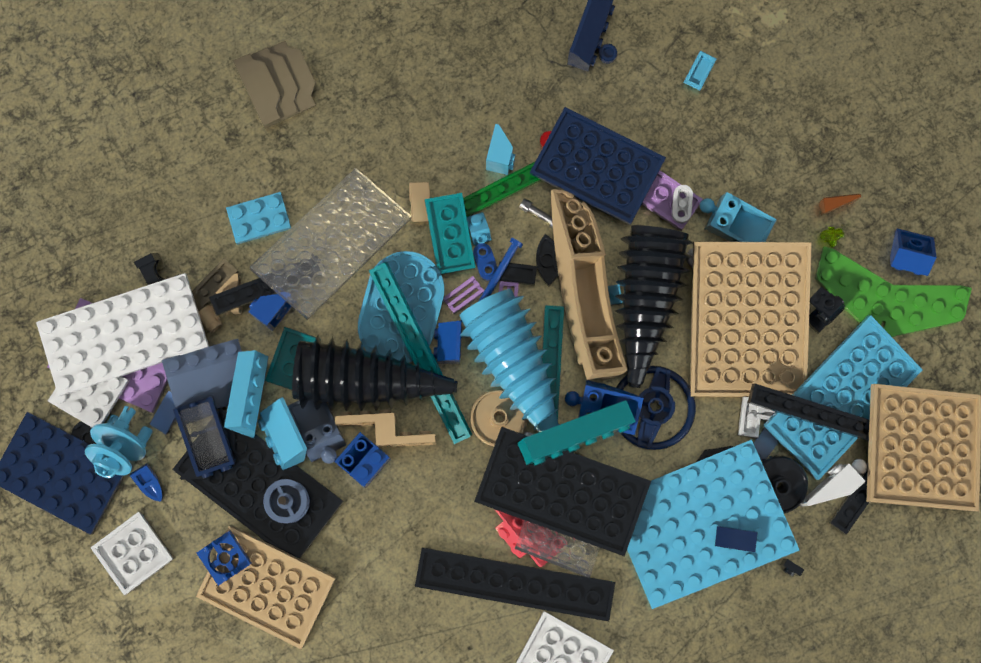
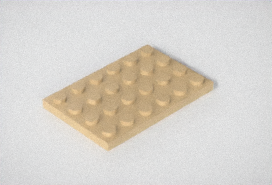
(272, 592)

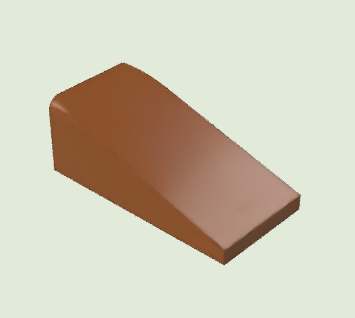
(831, 204)

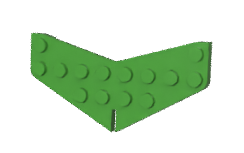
(899, 307)

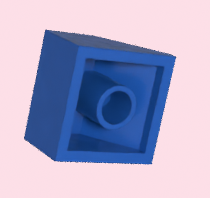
(913, 252)
(269, 310)
(449, 342)

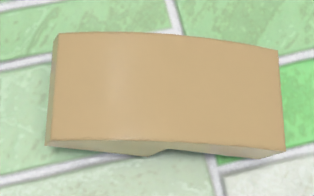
(417, 193)

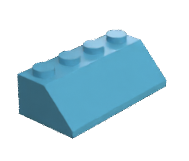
(246, 392)

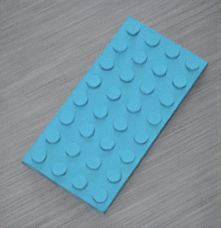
(843, 384)

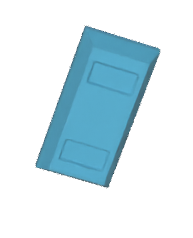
(699, 70)

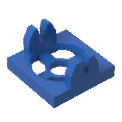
(204, 555)

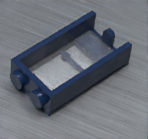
(204, 437)

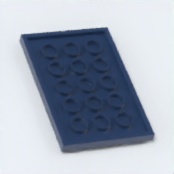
(597, 165)
(55, 475)

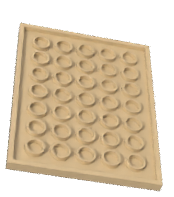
(749, 317)

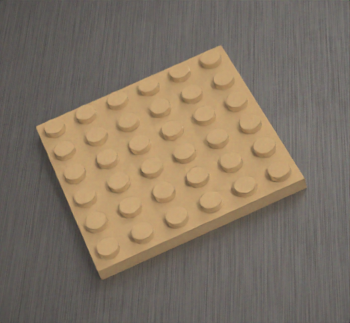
(924, 448)

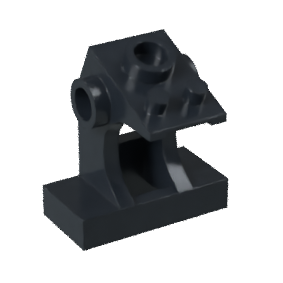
(148, 268)
(828, 308)

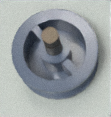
(286, 501)

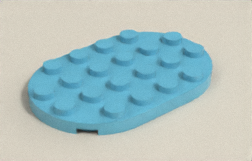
(424, 292)

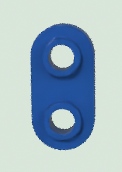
(484, 261)

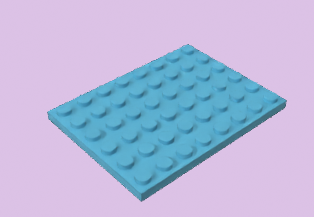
(680, 518)

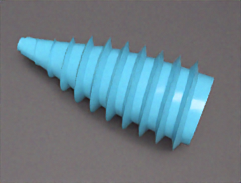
(511, 355)

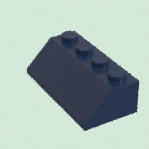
(589, 33)

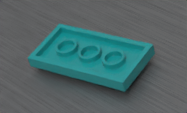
(449, 233)

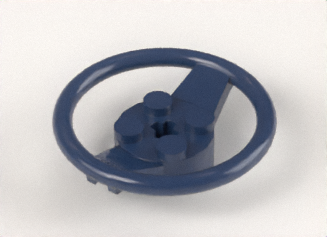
(652, 420)

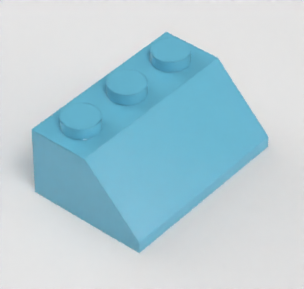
(282, 434)

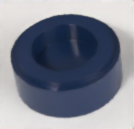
(607, 53)

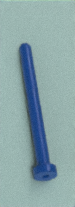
(501, 268)

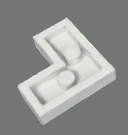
(750, 418)

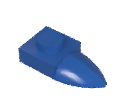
(147, 482)

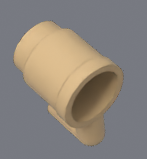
(209, 319)

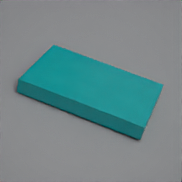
(282, 364)

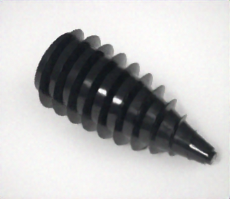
(650, 290)
(360, 377)

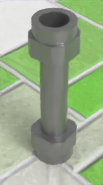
(526, 206)

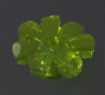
(832, 235)

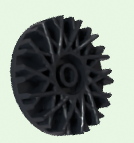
(792, 478)

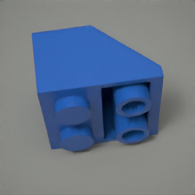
(362, 460)

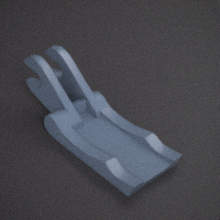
(765, 444)

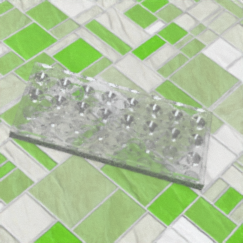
(330, 243)

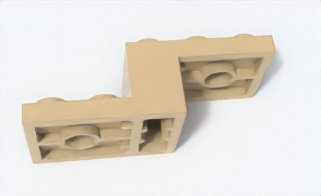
(385, 429)

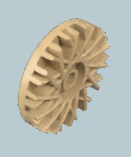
(484, 414)

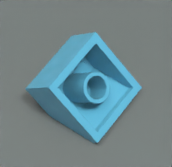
(500, 153)

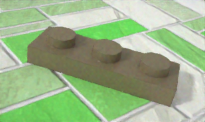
(212, 283)

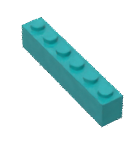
(576, 432)

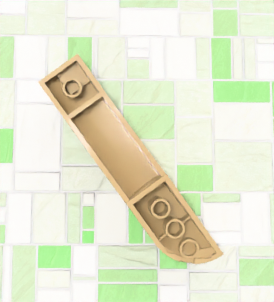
(585, 287)

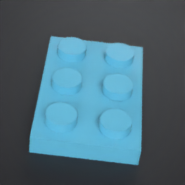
(258, 218)

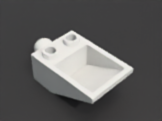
(841, 482)

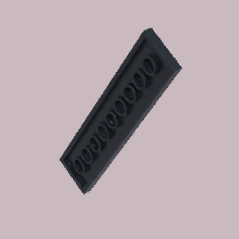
(515, 584)

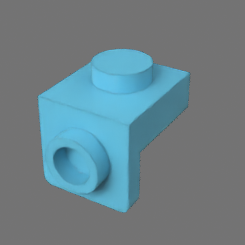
(478, 228)

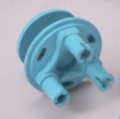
(116, 445)

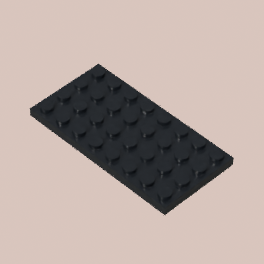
(243, 488)
(564, 494)

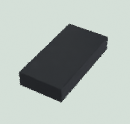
(520, 274)

